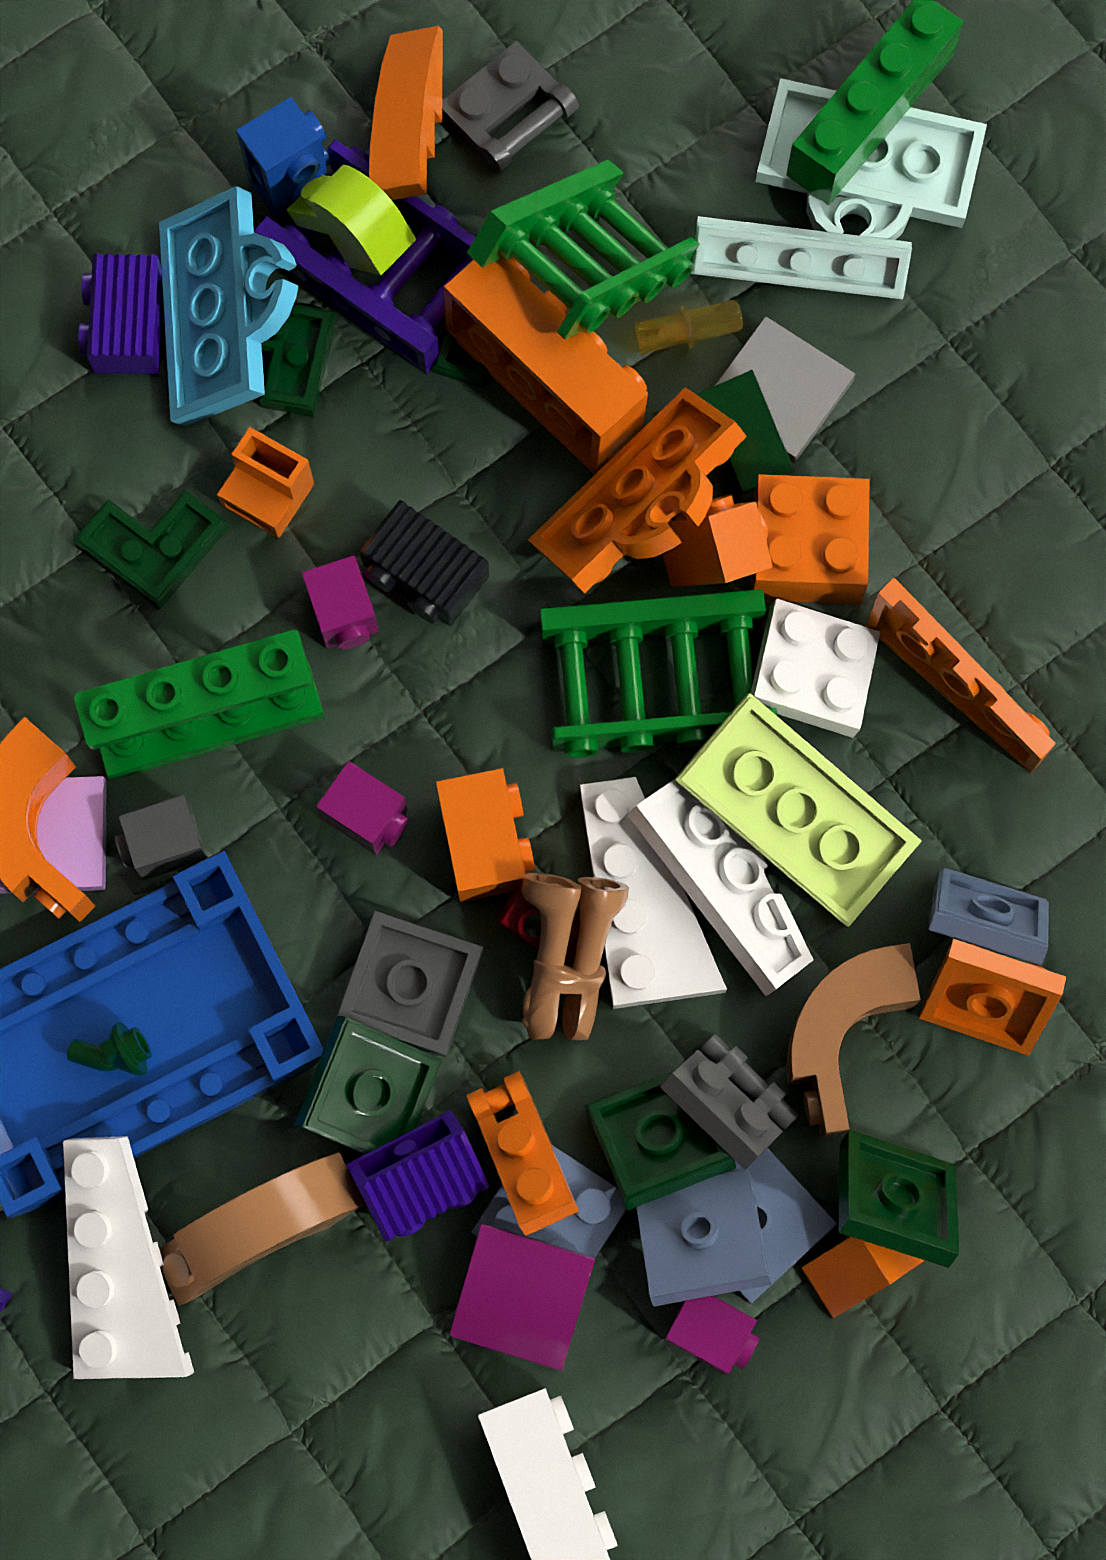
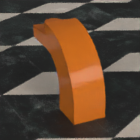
(28, 775)

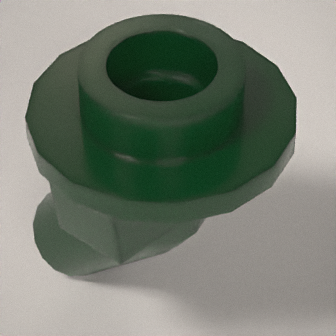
(123, 1051)

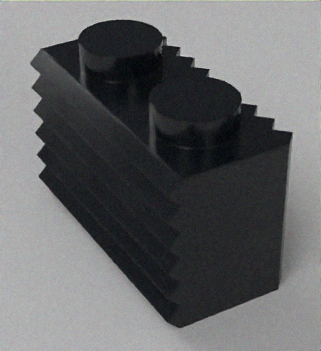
(423, 564)

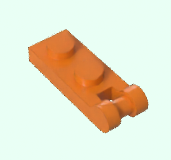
(523, 1155)

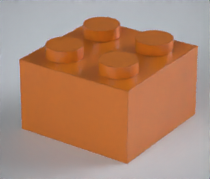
(814, 538)

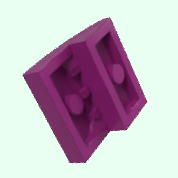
(522, 1296)

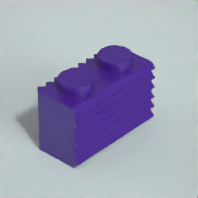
(123, 314)
(418, 1176)

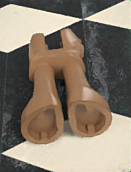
(557, 902)

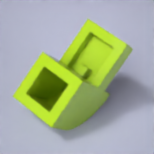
(356, 217)

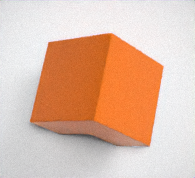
(266, 483)

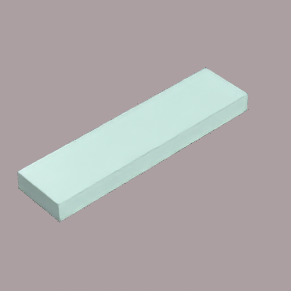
(801, 257)

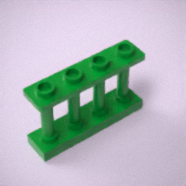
(569, 207)
(625, 626)
(200, 705)

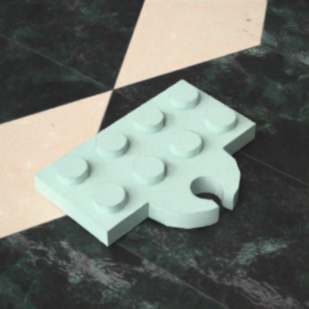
(915, 172)

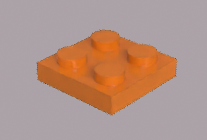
(992, 997)

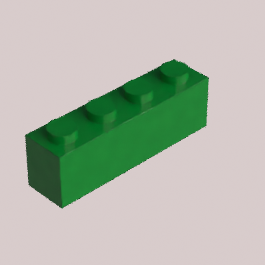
(874, 99)

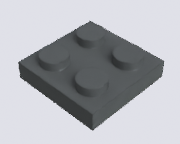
(411, 983)

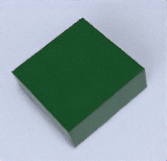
(458, 364)

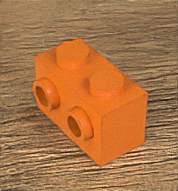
(720, 549)
(483, 835)

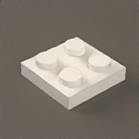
(815, 667)

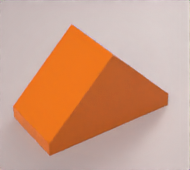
(855, 1272)

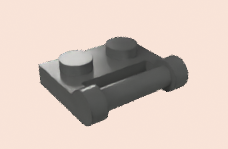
(500, 94)

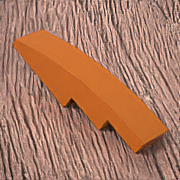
(406, 112)

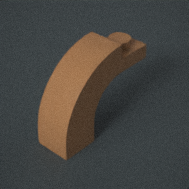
(858, 988)
(257, 1225)

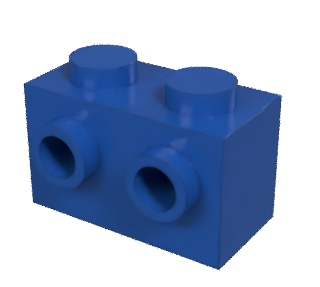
(283, 154)

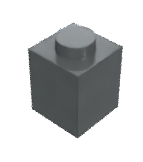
(160, 838)

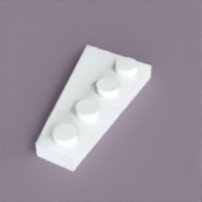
(725, 883)
(655, 940)
(116, 1284)

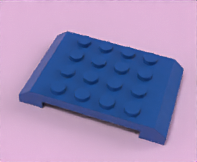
(197, 985)

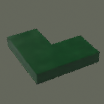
(298, 360)
(763, 447)
(153, 559)

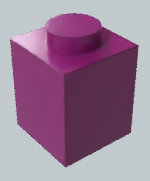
(341, 603)
(364, 809)
(713, 1333)

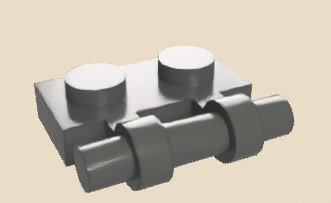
(722, 1109)

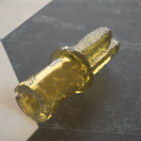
(688, 326)

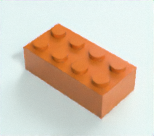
(562, 383)

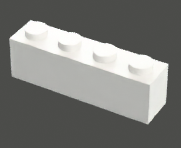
(545, 1481)

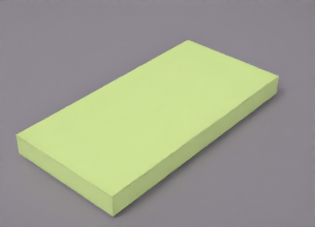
(798, 810)

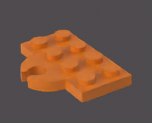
(639, 491)

